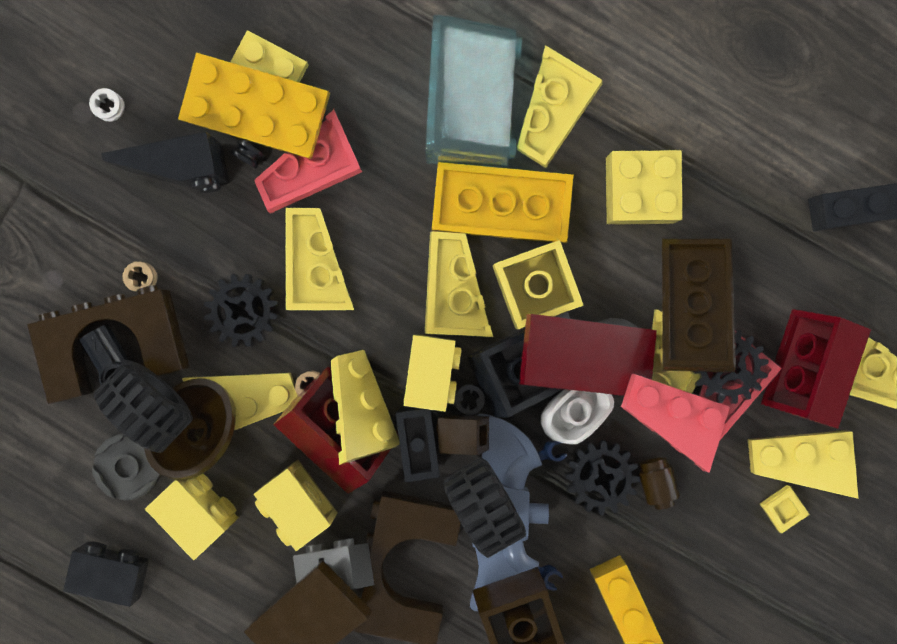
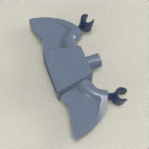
(512, 459)

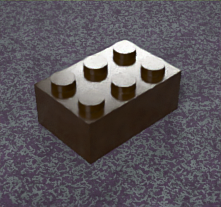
(518, 610)

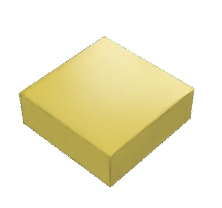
(784, 509)

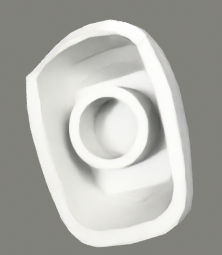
(575, 415)

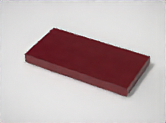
(584, 354)

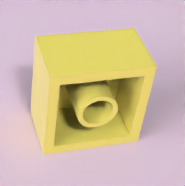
(644, 187)
(537, 283)
(430, 373)
(295, 506)
(193, 514)

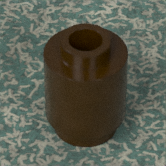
(659, 483)

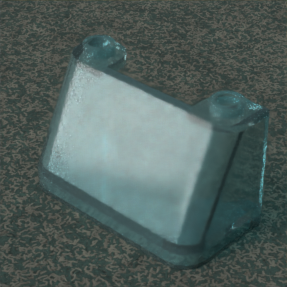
(471, 93)

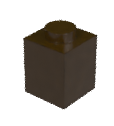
(462, 434)

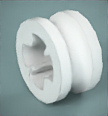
(96, 99)

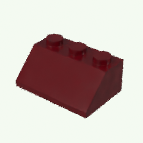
(817, 365)
(312, 427)

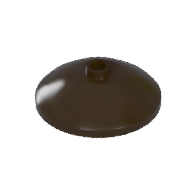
(204, 438)

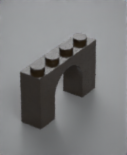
(62, 355)
(398, 520)

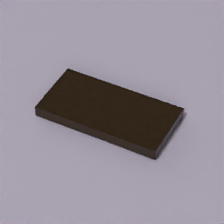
(698, 305)
(311, 612)

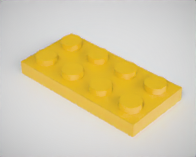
(254, 105)
(502, 202)

